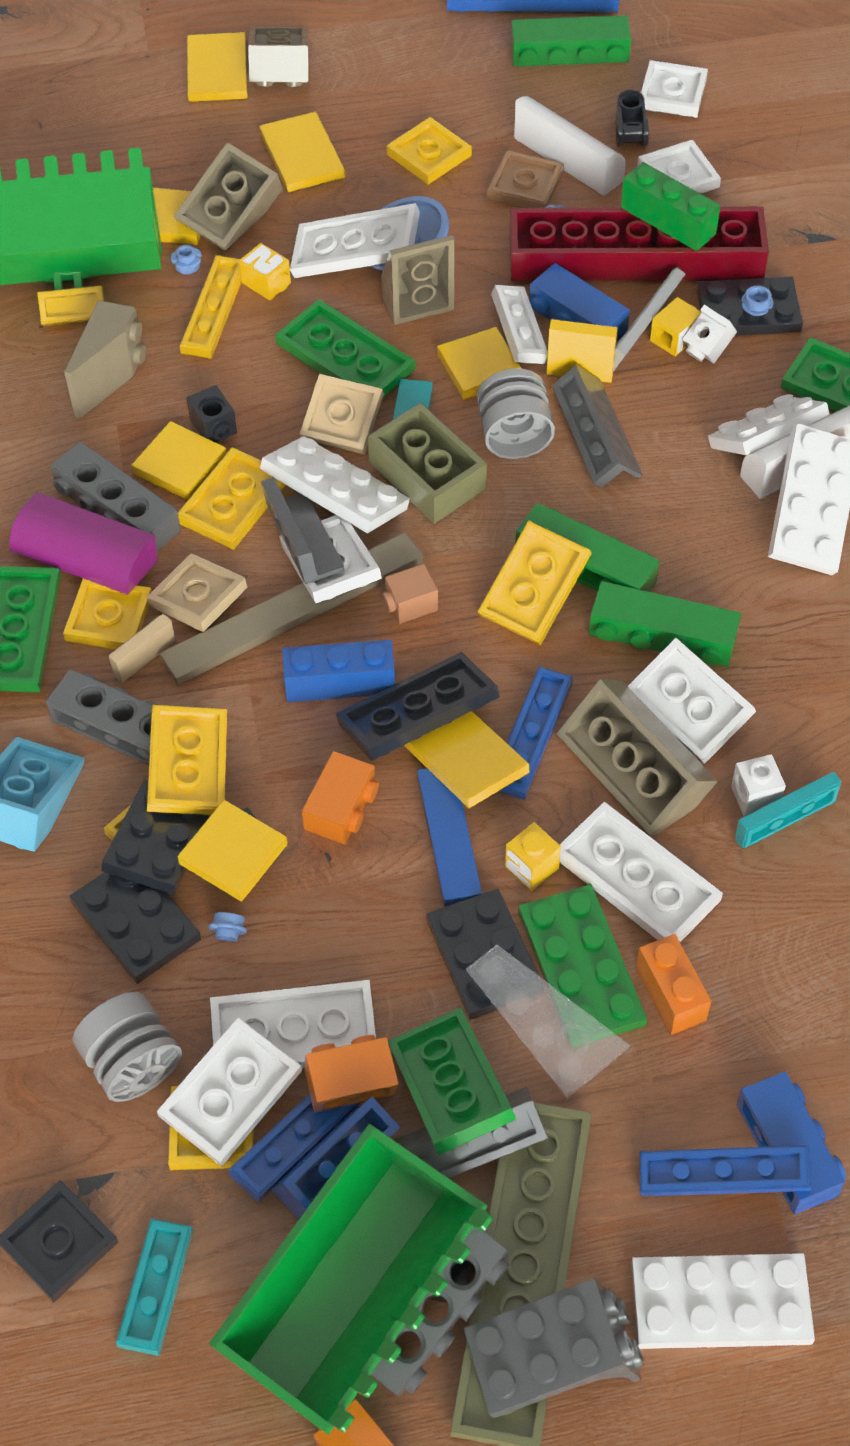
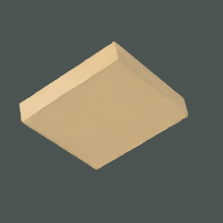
(342, 413)
(197, 592)

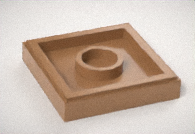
(525, 180)

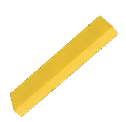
(212, 308)

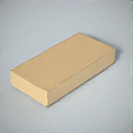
(142, 648)

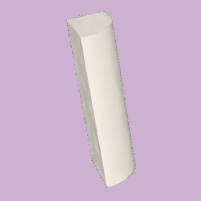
(567, 144)
(765, 467)

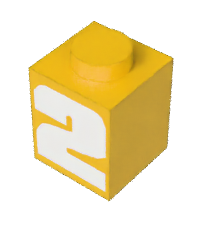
(265, 271)
(672, 325)
(532, 856)

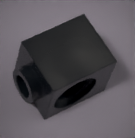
(212, 414)

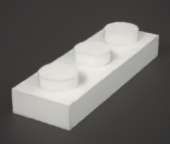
(519, 324)

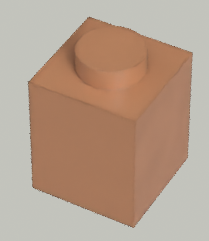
(410, 594)

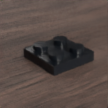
(57, 1241)

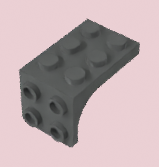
(552, 1347)

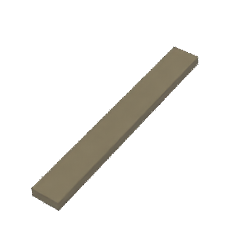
(276, 617)

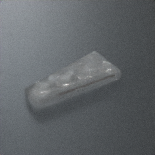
(553, 1028)

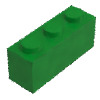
(670, 206)

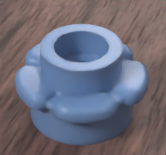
(186, 259)
(757, 300)
(228, 926)

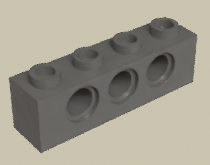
(113, 494)
(72, 709)
(463, 1301)

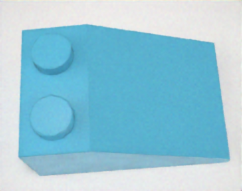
(33, 790)

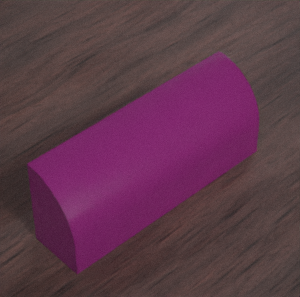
(83, 543)

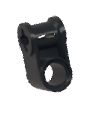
(631, 119)

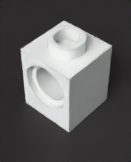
(757, 783)

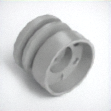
(515, 413)
(126, 1046)

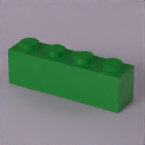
(570, 41)
(610, 558)
(655, 620)

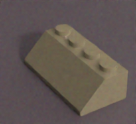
(636, 756)

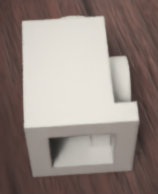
(714, 344)

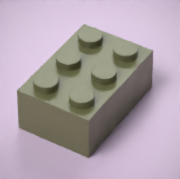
(427, 462)

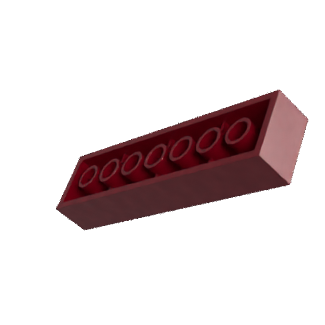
(620, 246)

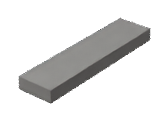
(647, 315)

